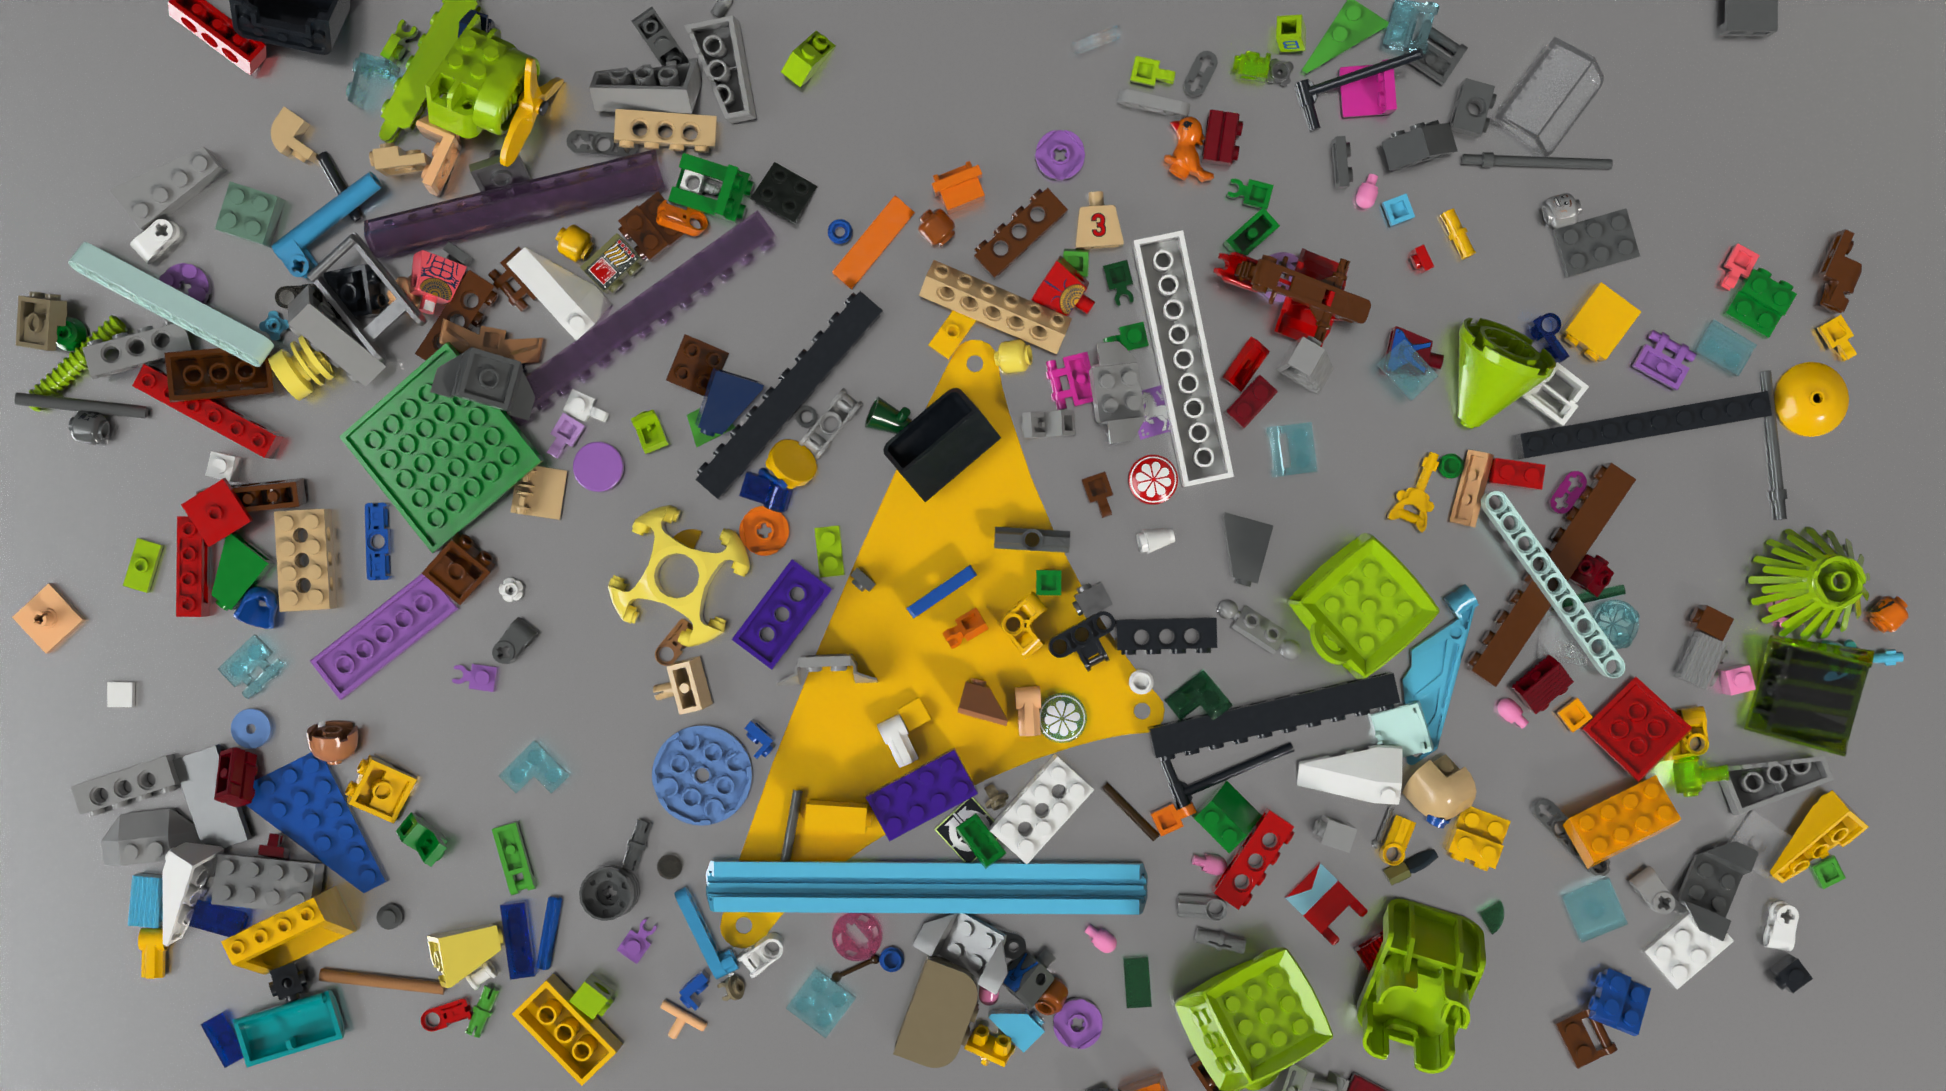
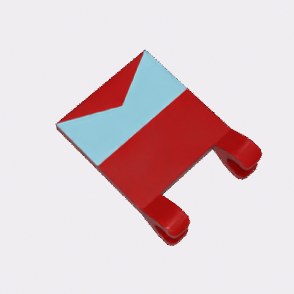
(1322, 900)

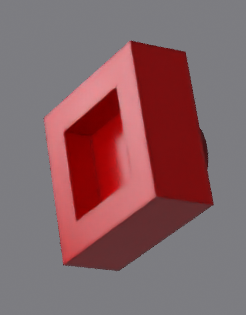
(1421, 259)

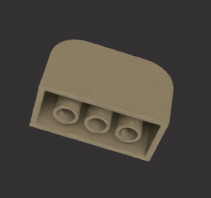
(938, 1014)

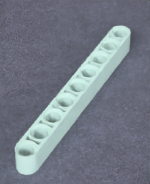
(171, 304)
(1563, 590)

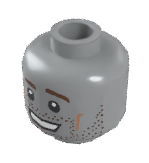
(1561, 210)

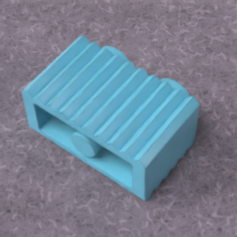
(146, 901)

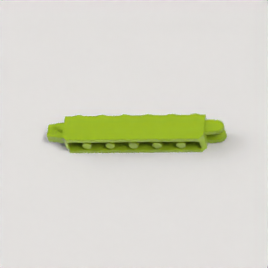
(410, 98)

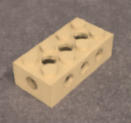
(289, 556)

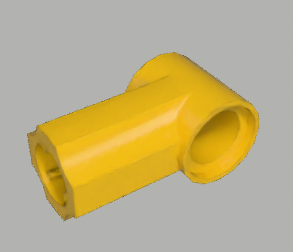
(1397, 837)
(153, 952)

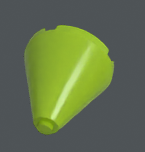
(1496, 369)

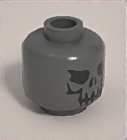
(89, 427)

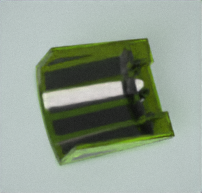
(1809, 693)

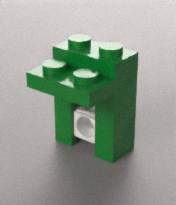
(731, 194)

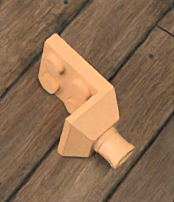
(444, 155)

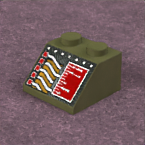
(612, 264)

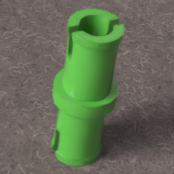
(482, 1011)

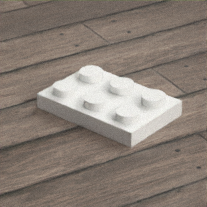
(1684, 950)

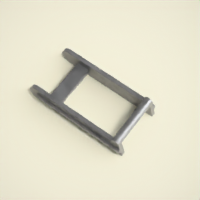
(384, 319)

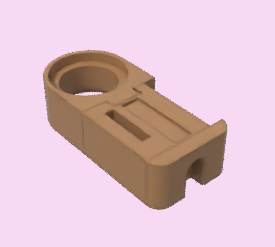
(672, 642)

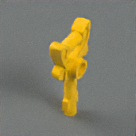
(1416, 497)

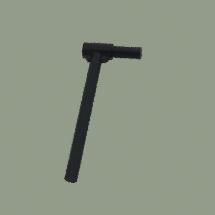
(1308, 90)
(1183, 793)

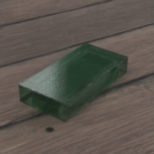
(1137, 982)

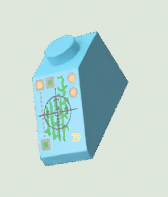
(1018, 1025)

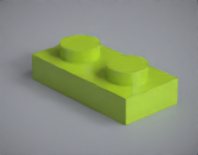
(829, 551)

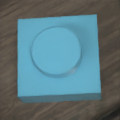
(1398, 210)

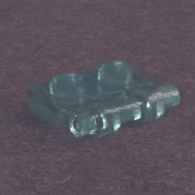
(245, 661)

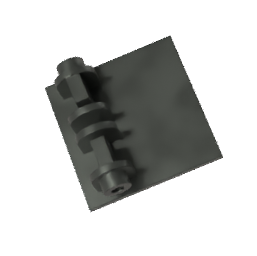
(783, 193)

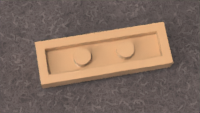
(1471, 488)

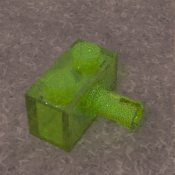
(1692, 775)

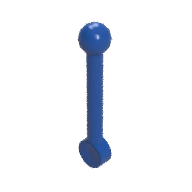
(764, 472)

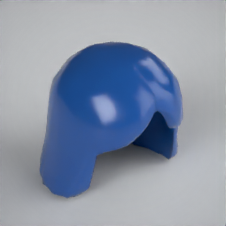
(254, 614)

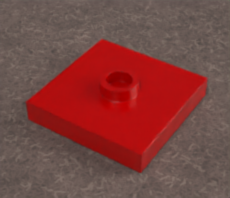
(216, 512)

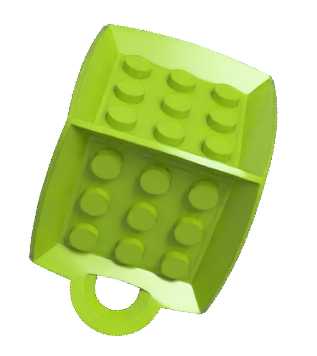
(1362, 607)
(1254, 1021)

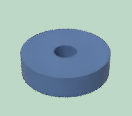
(240, 729)

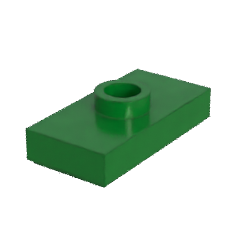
(980, 841)

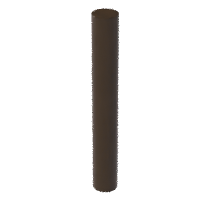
(1130, 811)

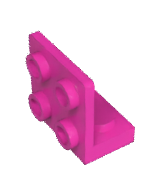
(1369, 95)

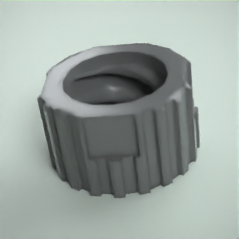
(806, 424)

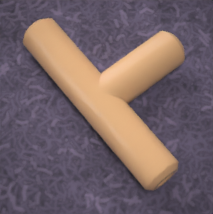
(682, 1017)

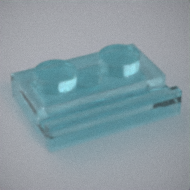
(1725, 348)
(1407, 370)

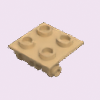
(540, 493)

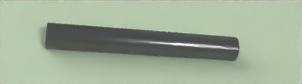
(791, 825)

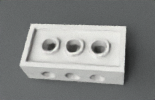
(1042, 825)

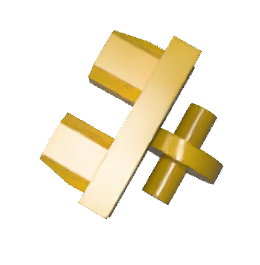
(989, 1047)

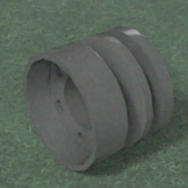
(596, 899)

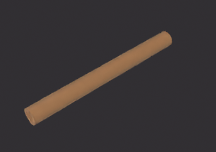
(381, 981)

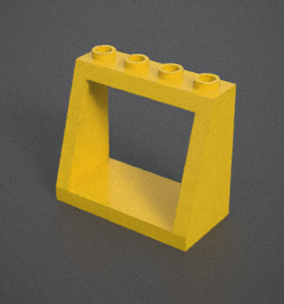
(291, 933)

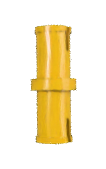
(1457, 234)

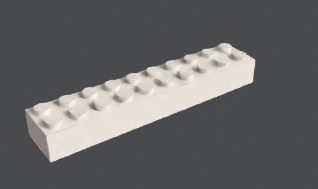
(1182, 358)

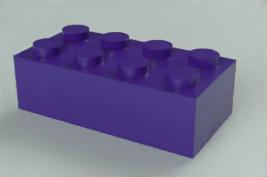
(922, 794)

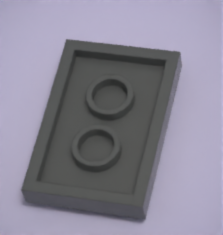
(1596, 243)

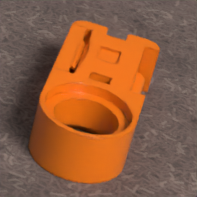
(679, 219)

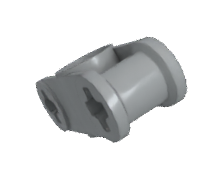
(837, 410)

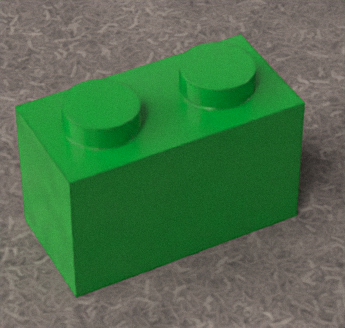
(1252, 233)

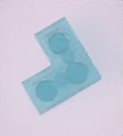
(534, 763)

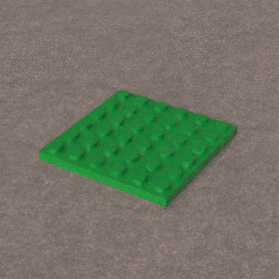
(439, 454)

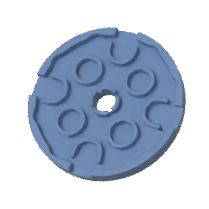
(695, 800)

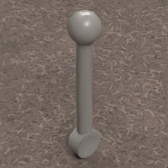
(1377, 842)

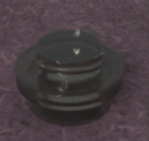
(669, 866)

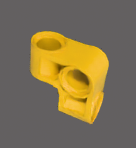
(1025, 637)
(1697, 720)

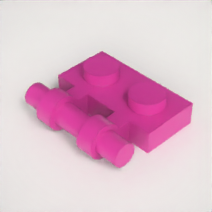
(1077, 372)

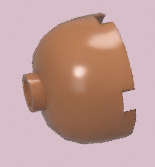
(333, 741)

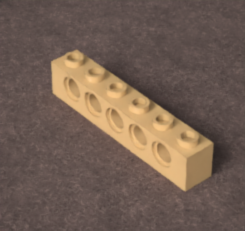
(995, 307)

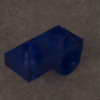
(1548, 339)
(766, 492)

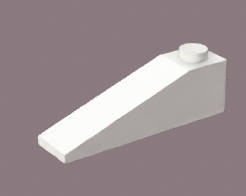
(565, 295)
(1363, 775)
(183, 883)

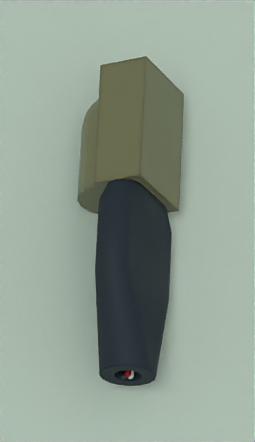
(1412, 865)

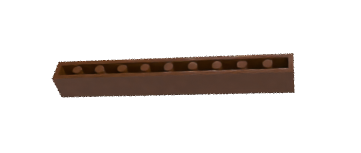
(1566, 551)

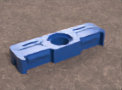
(376, 559)
(941, 591)

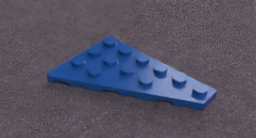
(314, 813)

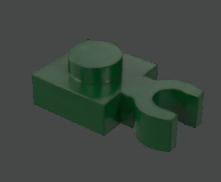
(1118, 278)

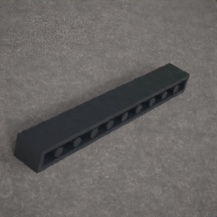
(789, 395)
(1643, 425)
(1273, 715)

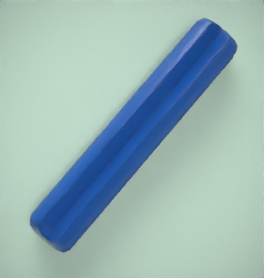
(549, 933)

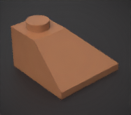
(981, 703)

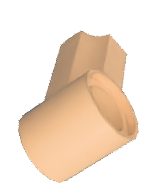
(1028, 704)

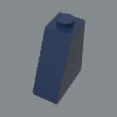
(725, 400)

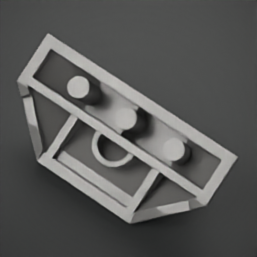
(146, 837)

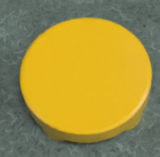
(791, 463)

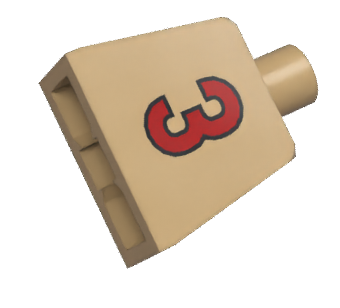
(1098, 225)

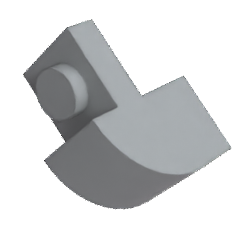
(1048, 424)

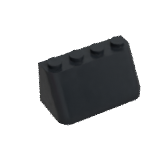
(940, 443)

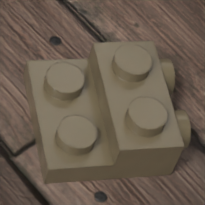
(38, 320)

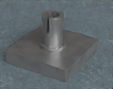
(491, 174)

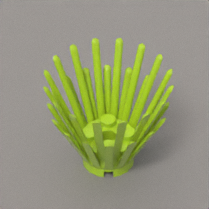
(1812, 583)

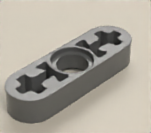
(584, 148)

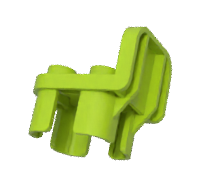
(1421, 983)

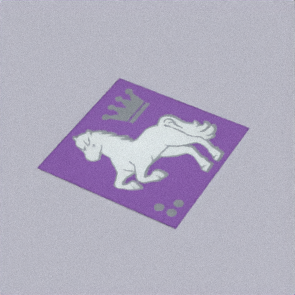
(1155, 413)

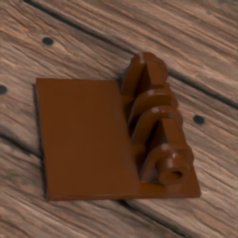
(695, 364)

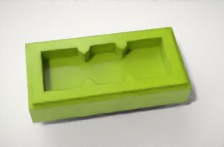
(143, 565)

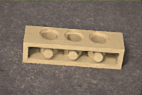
(702, 124)

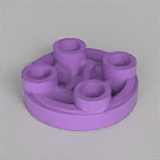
(598, 466)

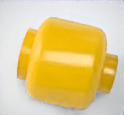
(574, 243)

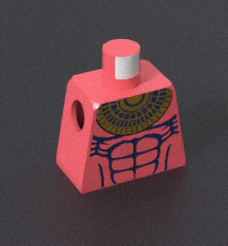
(434, 279)

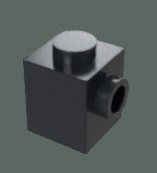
(1790, 974)

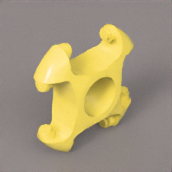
(651, 589)

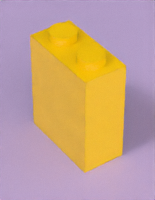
(1600, 322)
(838, 816)

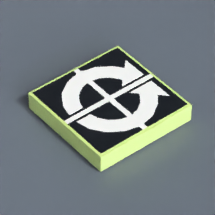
(948, 832)

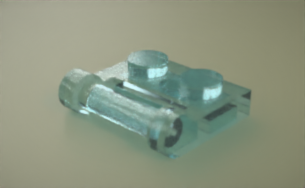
(1403, 23)
(1300, 449)

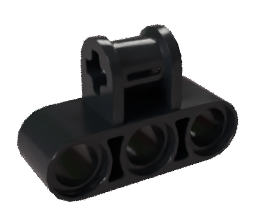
(1088, 647)

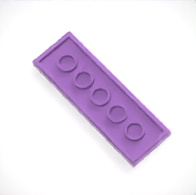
(383, 635)

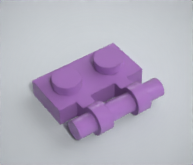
(1660, 366)

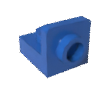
(758, 734)
(697, 985)

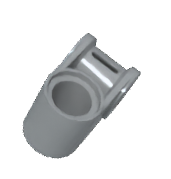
(1650, 888)

